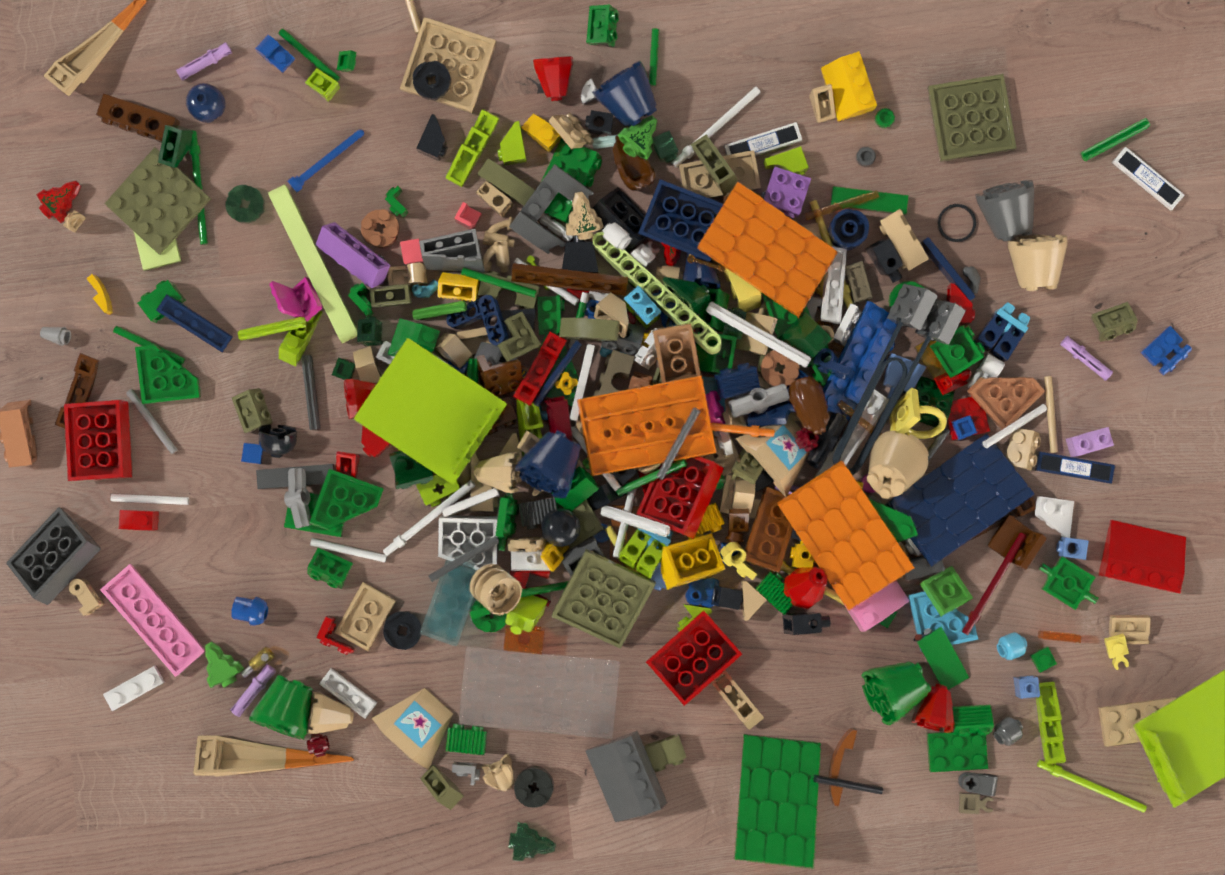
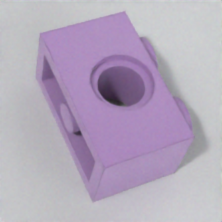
(1089, 442)

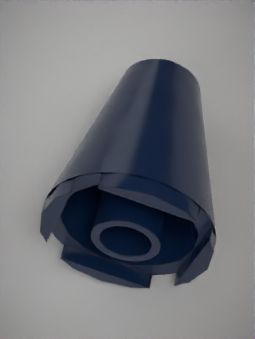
(701, 274)

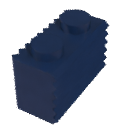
(737, 381)

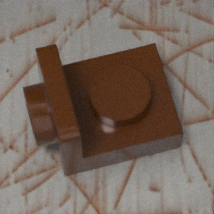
(738, 520)

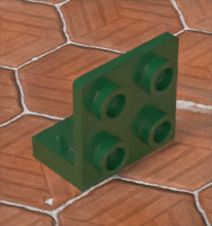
(930, 395)
(408, 471)

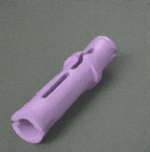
(207, 59)
(1085, 357)
(258, 683)

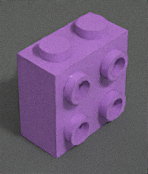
(787, 191)

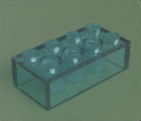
(450, 606)

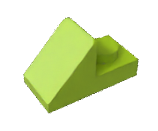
(323, 84)
(694, 611)

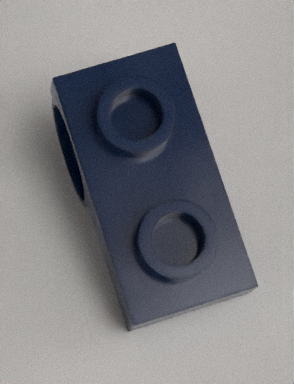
(841, 371)

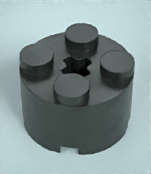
(538, 797)

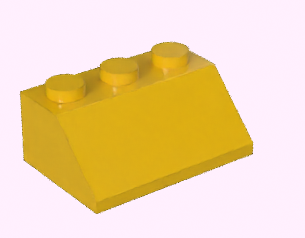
(849, 86)
(690, 561)

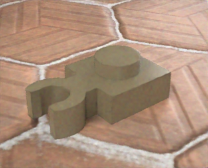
(971, 803)

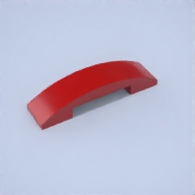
(540, 369)

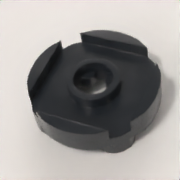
(442, 79)
(407, 620)

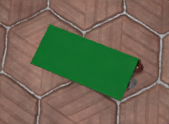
(941, 657)

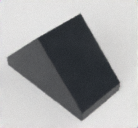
(604, 496)

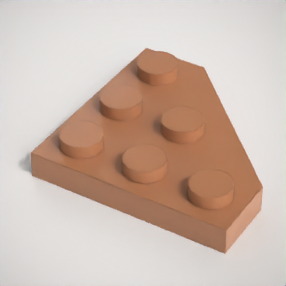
(1005, 397)

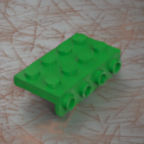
(581, 165)

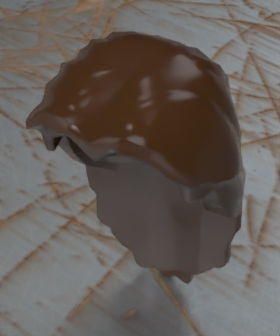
(634, 171)
(809, 404)

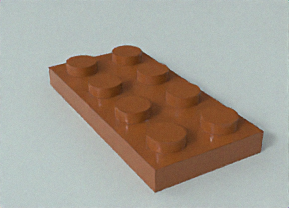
(769, 533)

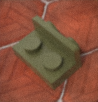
(1115, 321)
(252, 410)
(747, 468)

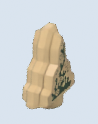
(583, 219)

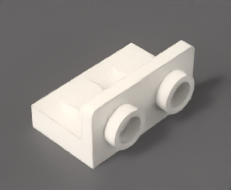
(847, 325)

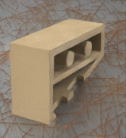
(903, 240)

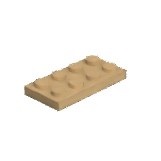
(697, 179)
(1119, 719)

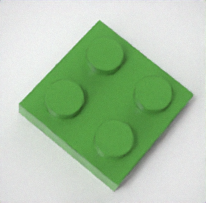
(946, 591)

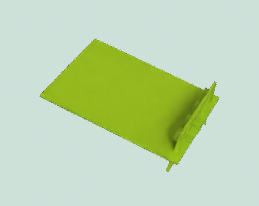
(430, 411)
(1187, 740)

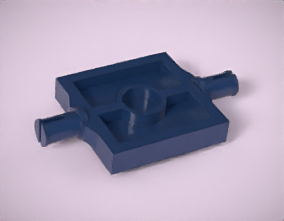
(774, 415)

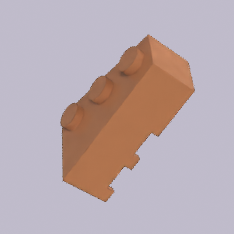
(16, 434)

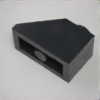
(432, 140)

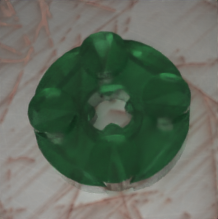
(234, 200)

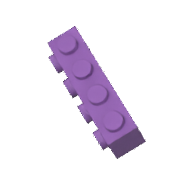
(352, 255)

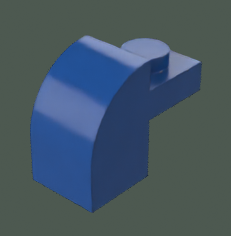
(275, 53)

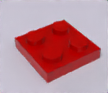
(963, 408)

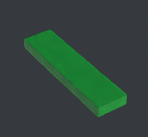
(885, 203)

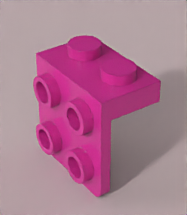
(297, 301)

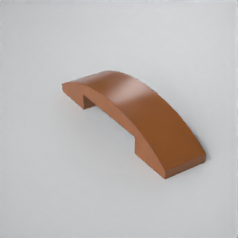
(846, 741)

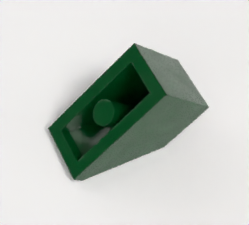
(174, 145)

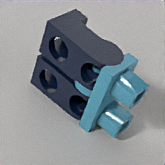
(1007, 327)

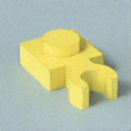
(1116, 649)

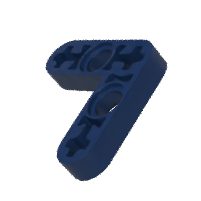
(485, 313)

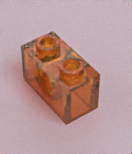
(534, 646)

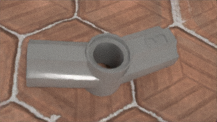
(298, 497)

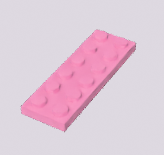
(153, 620)

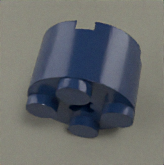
(848, 218)

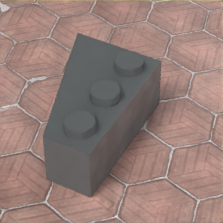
(453, 252)

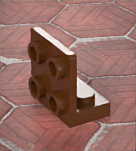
(499, 378)
(1006, 536)

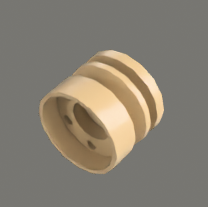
(495, 589)

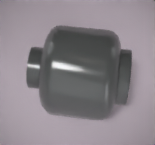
(1008, 731)

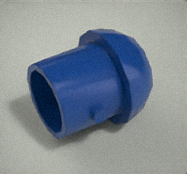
(250, 610)

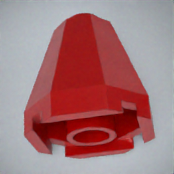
(554, 75)
(356, 394)
(805, 586)
(935, 710)

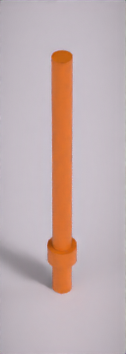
(753, 431)

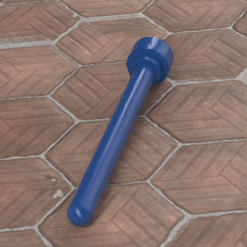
(297, 182)

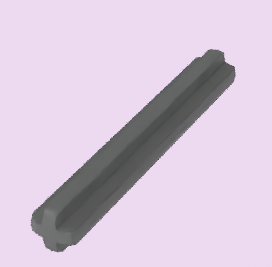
(310, 392)

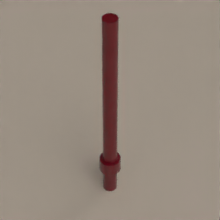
(974, 616)

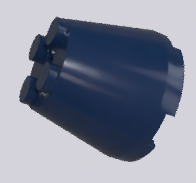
(628, 95)
(550, 464)

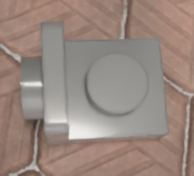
(466, 768)

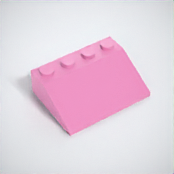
(878, 606)

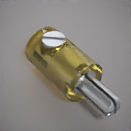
(258, 661)

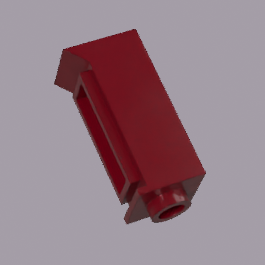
(559, 416)

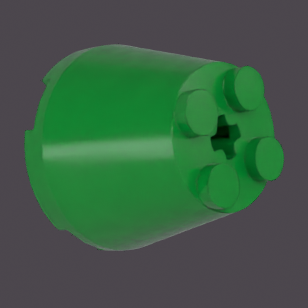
(894, 689)
(284, 708)

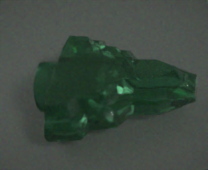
(528, 843)

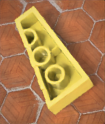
(748, 296)

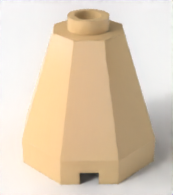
(499, 472)
(328, 714)

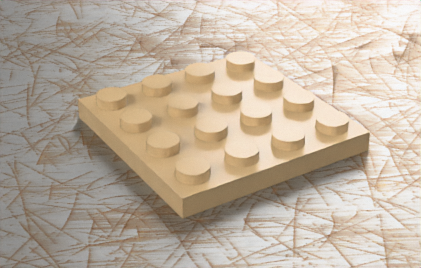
(461, 52)

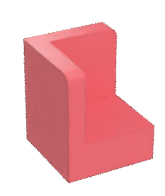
(467, 216)
(411, 251)

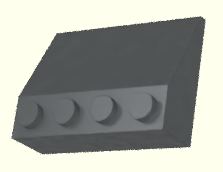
(52, 556)
(626, 777)

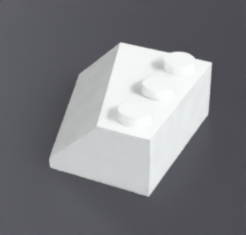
(465, 533)

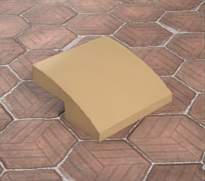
(748, 343)

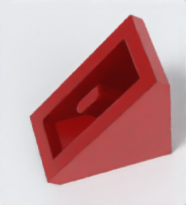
(347, 463)

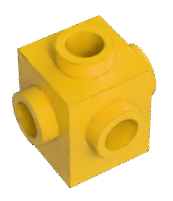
(797, 559)

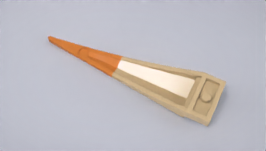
(80, 62)
(231, 756)

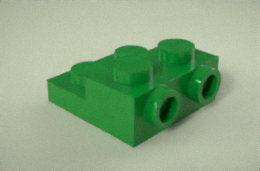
(960, 352)

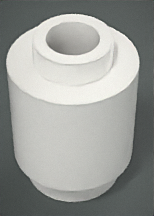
(616, 236)

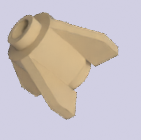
(499, 774)

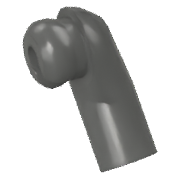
(974, 277)

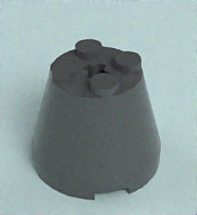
(1008, 209)

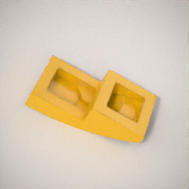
(102, 298)
(553, 555)

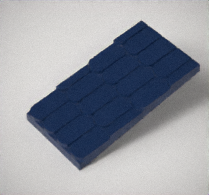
(961, 499)

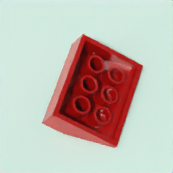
(98, 440)
(682, 496)
(1144, 557)
(693, 658)

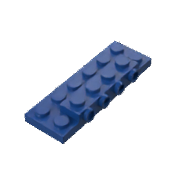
(862, 356)

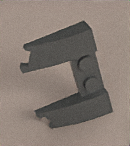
(526, 221)

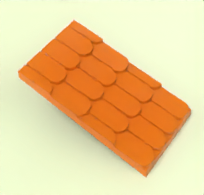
(767, 249)
(643, 423)
(845, 535)

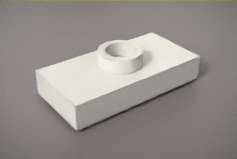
(527, 561)

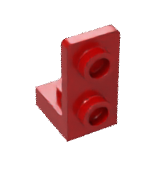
(327, 628)

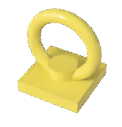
(907, 414)

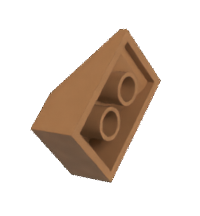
(676, 352)

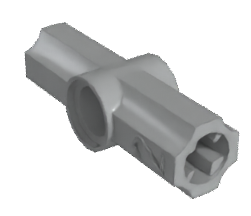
(759, 400)

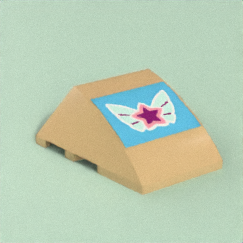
(778, 454)
(416, 725)

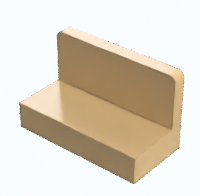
(473, 338)

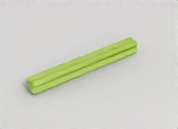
(272, 328)

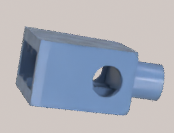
(894, 373)

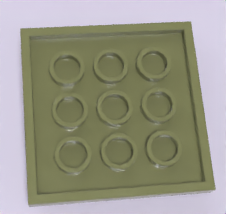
(971, 117)
(157, 202)
(603, 598)

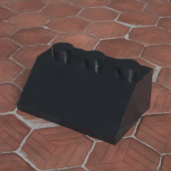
(621, 209)

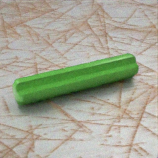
(439, 310)

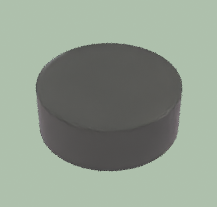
(865, 156)

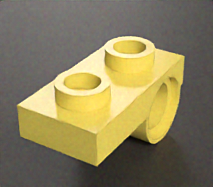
(738, 560)

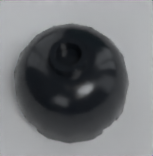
(277, 440)
(560, 527)

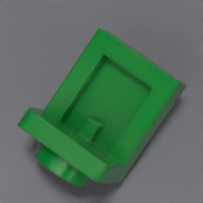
(396, 207)

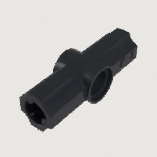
(827, 440)

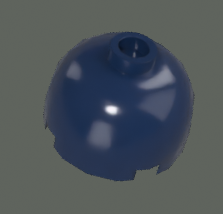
(205, 102)

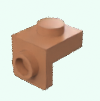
(639, 380)

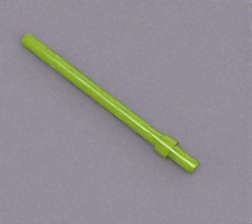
(1057, 771)

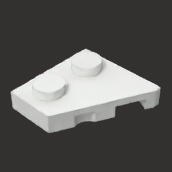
(1056, 513)

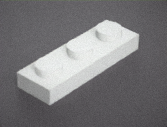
(133, 688)

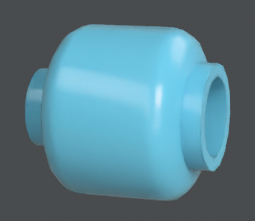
(1011, 646)

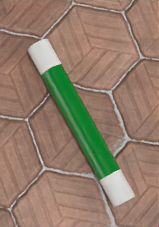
(581, 311)

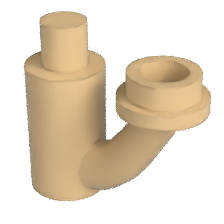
(491, 236)
(501, 250)

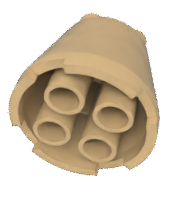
(1038, 260)
(896, 463)

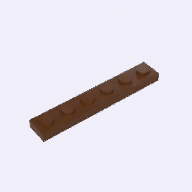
(569, 279)

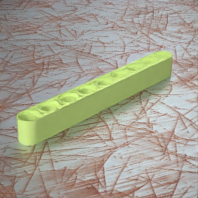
(313, 263)
(661, 300)

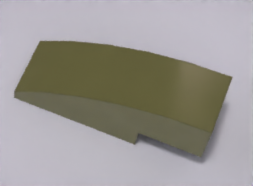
(505, 182)
(589, 329)

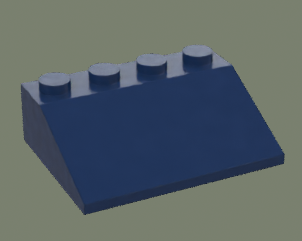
(679, 218)

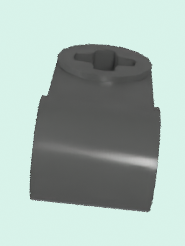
(981, 783)

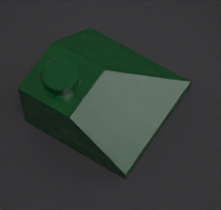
(689, 292)
(806, 336)

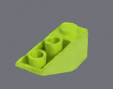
(297, 341)

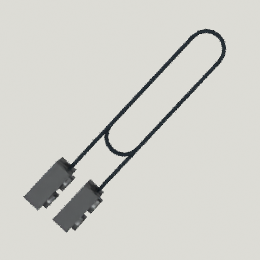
(933, 321)

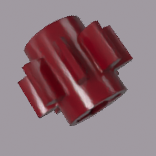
(806, 439)
(318, 745)

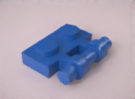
(1162, 346)

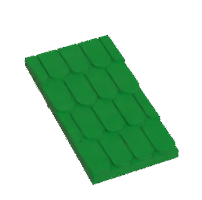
(777, 801)

